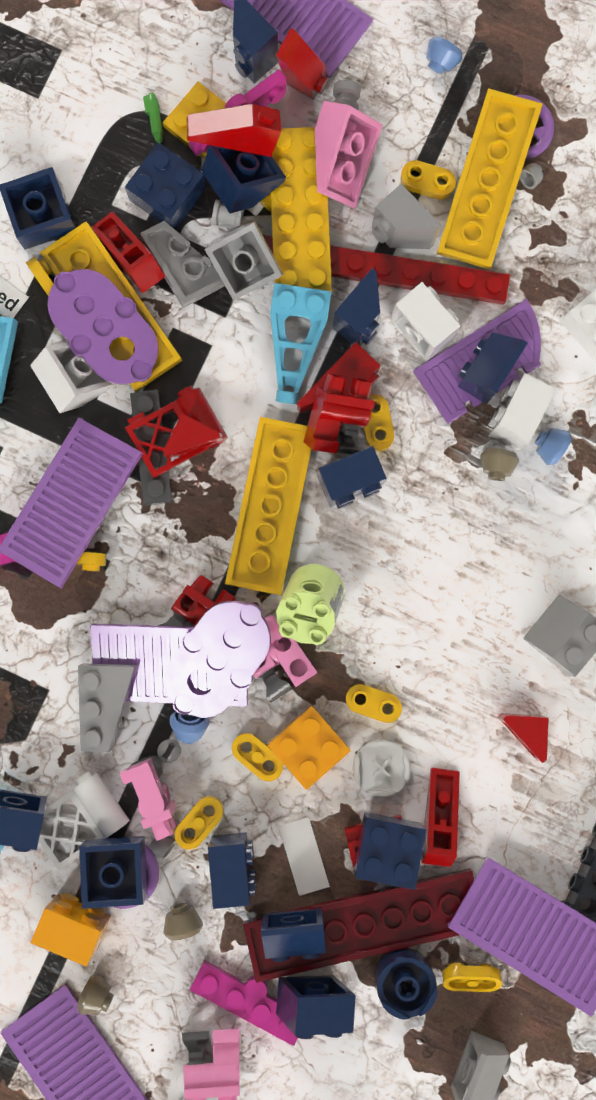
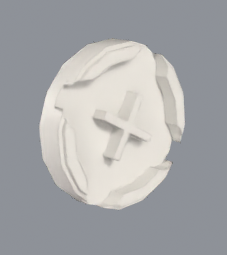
(381, 768)

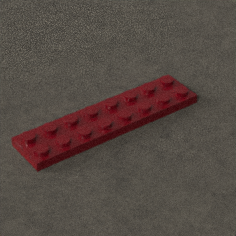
(371, 924)

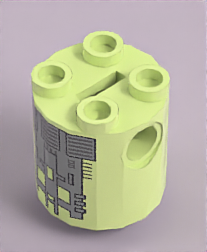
(310, 604)

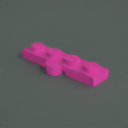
(268, 91)
(245, 999)

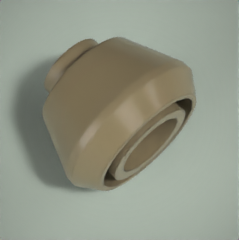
(498, 463)
(182, 922)
(95, 996)

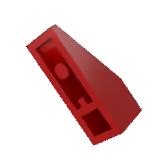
(301, 66)
(238, 128)
(128, 252)
(353, 364)
(441, 818)

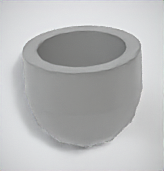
(531, 175)
(174, 755)
(162, 847)

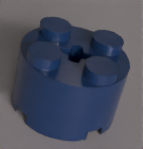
(411, 998)

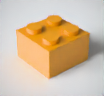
(308, 746)
(70, 929)

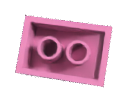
(343, 151)

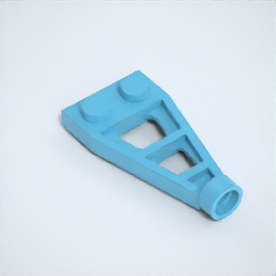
(298, 302)

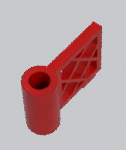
(190, 403)

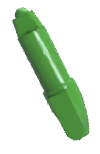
(152, 109)

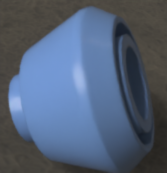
(442, 55)
(552, 445)
(187, 727)

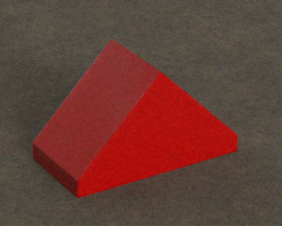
(190, 436)
(530, 731)

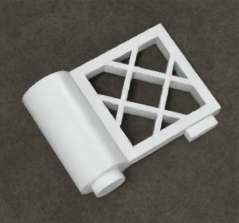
(96, 806)

